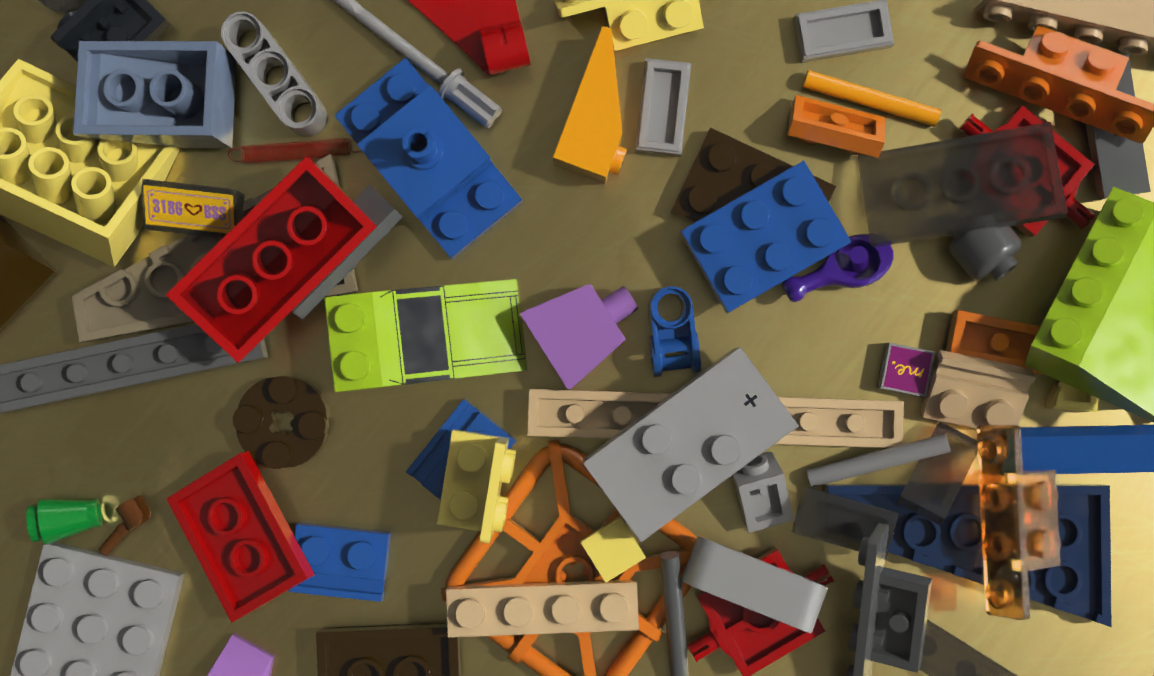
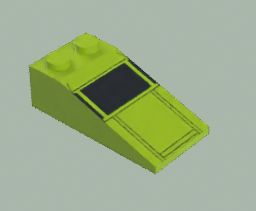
(425, 334)

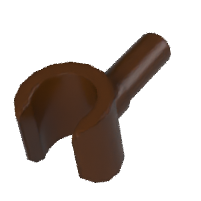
(133, 514)

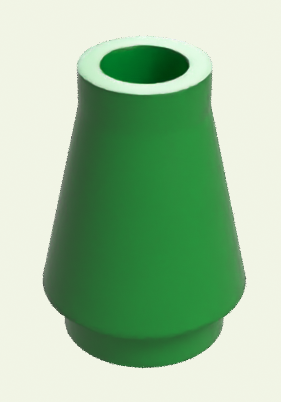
(61, 518)

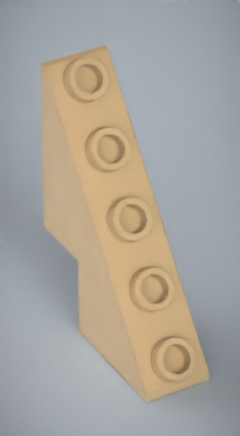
(1093, 21)

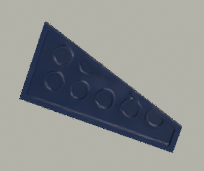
(1076, 587)

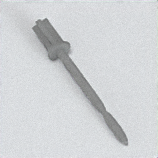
(453, 86)

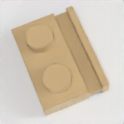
(976, 391)

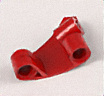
(483, 29)

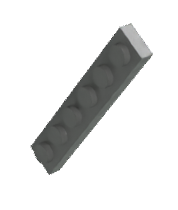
(113, 366)

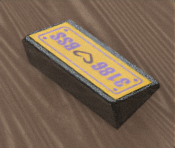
(190, 208)

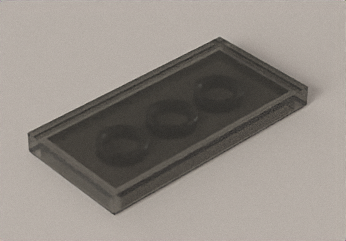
(962, 185)

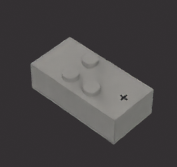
(689, 443)

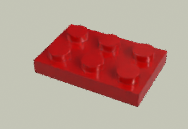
(240, 536)

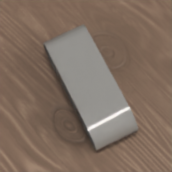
(259, 59)
(754, 584)

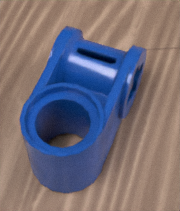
(673, 335)

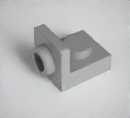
(763, 493)

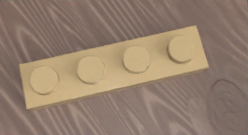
(542, 608)

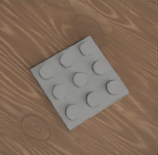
(96, 615)

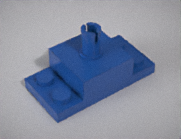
(429, 158)

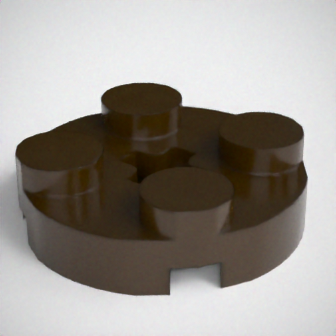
(255, 420)

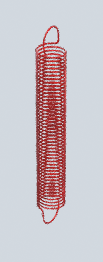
(296, 147)

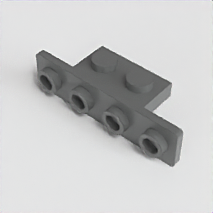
(891, 611)

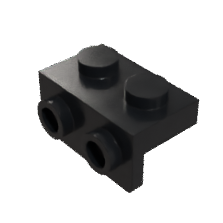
(109, 22)

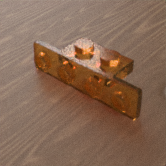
(1016, 520)

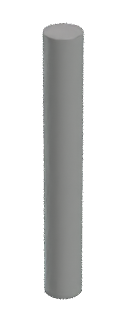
(879, 460)

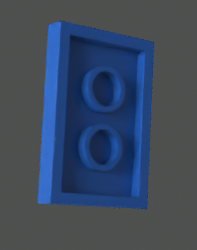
(765, 237)

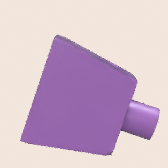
(579, 329)

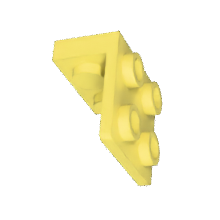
(474, 482)

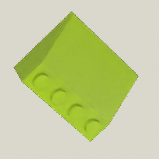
(1104, 313)

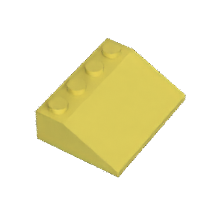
(69, 184)

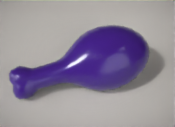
(848, 267)

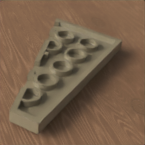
(136, 298)

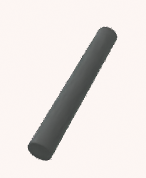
(674, 613)

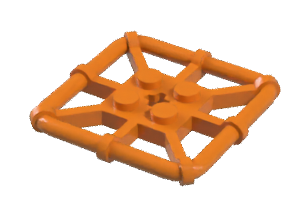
(554, 551)

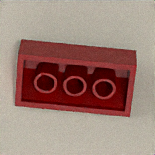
(272, 259)

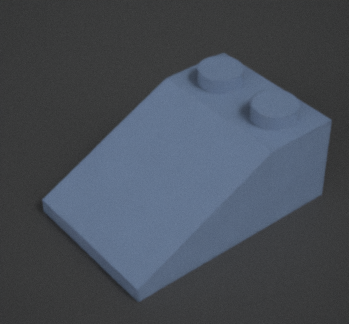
(156, 93)

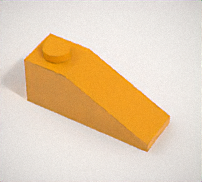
(594, 123)

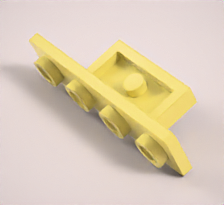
(639, 20)

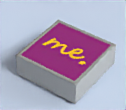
(906, 369)

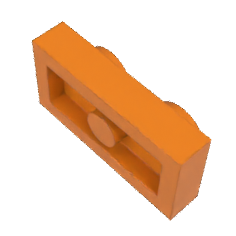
(836, 126)
(991, 338)

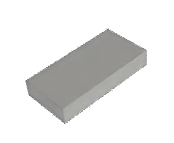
(843, 31)
(663, 107)

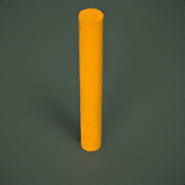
(871, 98)

